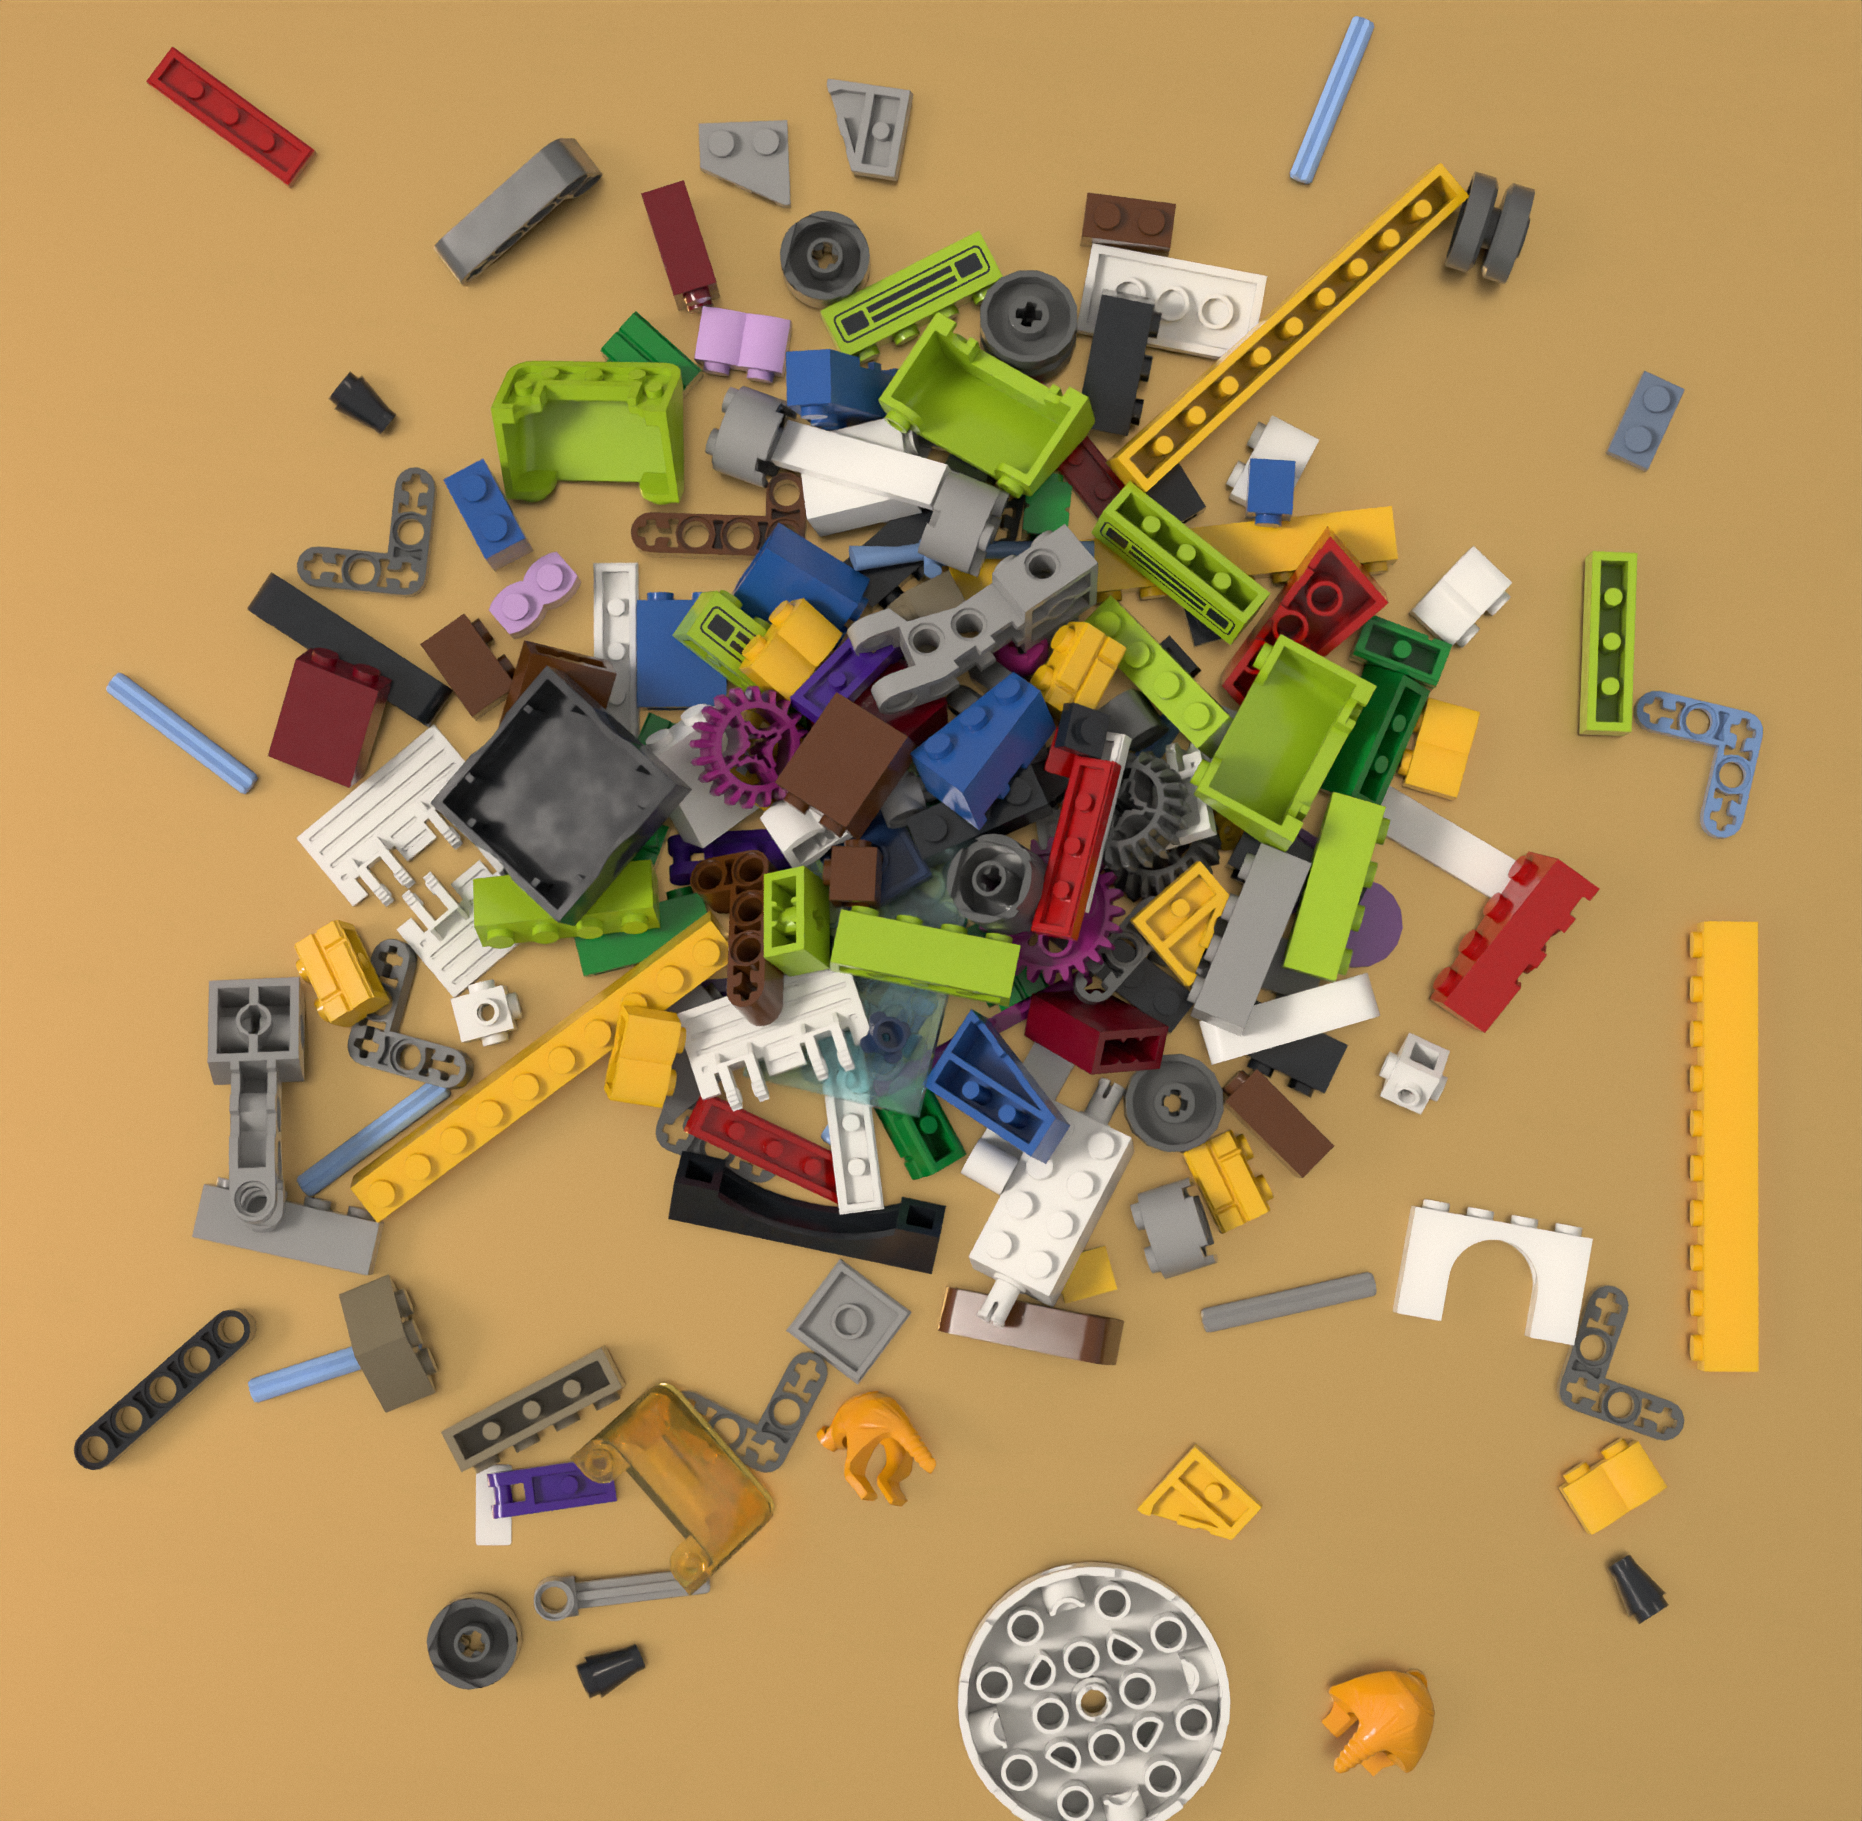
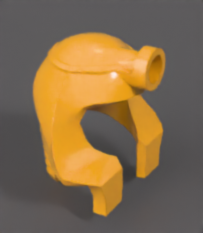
(862, 1425)
(1392, 1716)

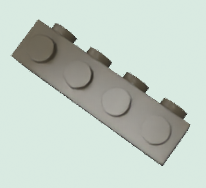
(535, 1407)

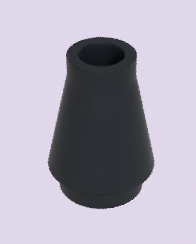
(361, 402)
(1638, 1591)
(609, 1669)

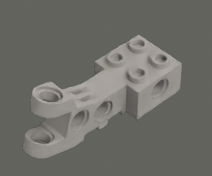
(1022, 605)
(255, 1047)

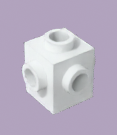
(469, 1011)
(1411, 1082)

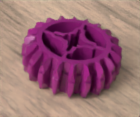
(727, 719)

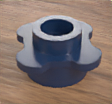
(896, 1030)

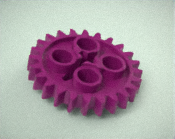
(1092, 935)

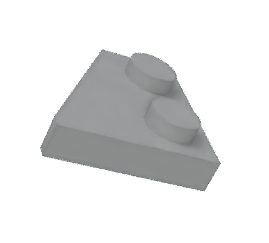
(872, 126)
(749, 156)

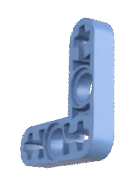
(1717, 736)

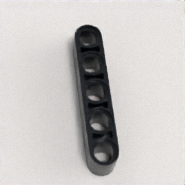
(317, 626)
(146, 1400)

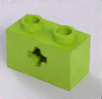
(796, 921)

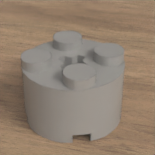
(748, 435)
(963, 523)
(1174, 1229)

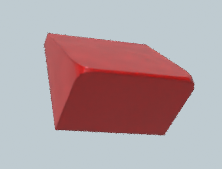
(1058, 760)

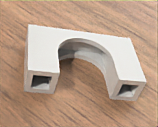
(1555, 1260)

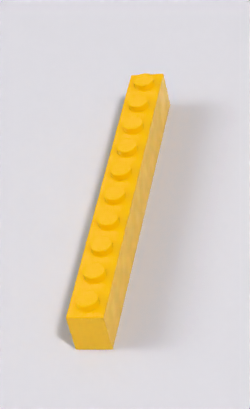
(1288, 328)
(1252, 548)
(538, 1069)
(1726, 1147)

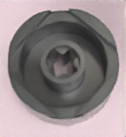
(810, 240)
(997, 884)
(449, 1647)

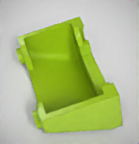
(985, 409)
(591, 427)
(1282, 742)

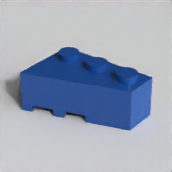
(833, 388)
(984, 747)
(995, 1089)

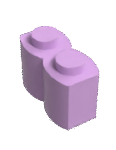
(742, 343)
(544, 587)

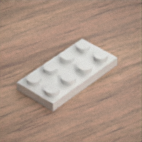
(1200, 304)

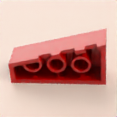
(1316, 608)
(1510, 939)

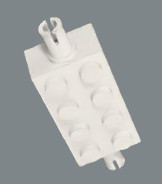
(1052, 1208)

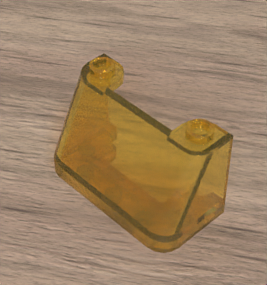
(686, 1476)

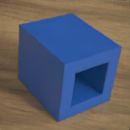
(1270, 491)

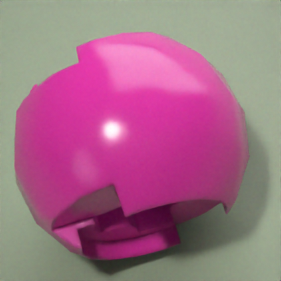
(1026, 663)

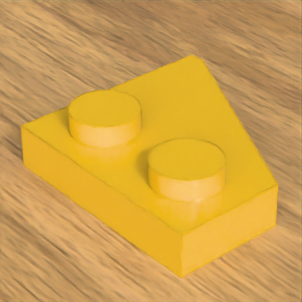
(1183, 920)
(1202, 1497)

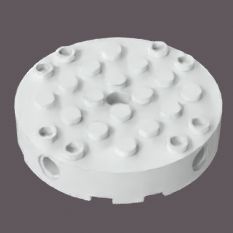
(1082, 1633)

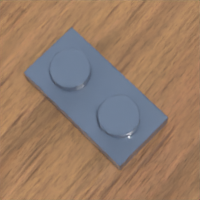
(1645, 421)

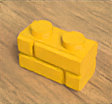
(1078, 667)
(340, 974)
(1228, 1181)

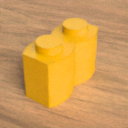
(790, 648)
(1439, 749)
(644, 1056)
(1611, 1485)

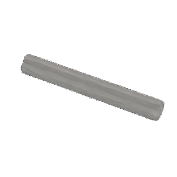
(1288, 1302)

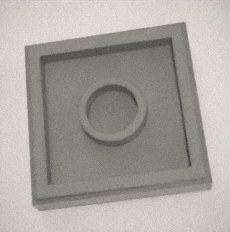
(849, 1321)

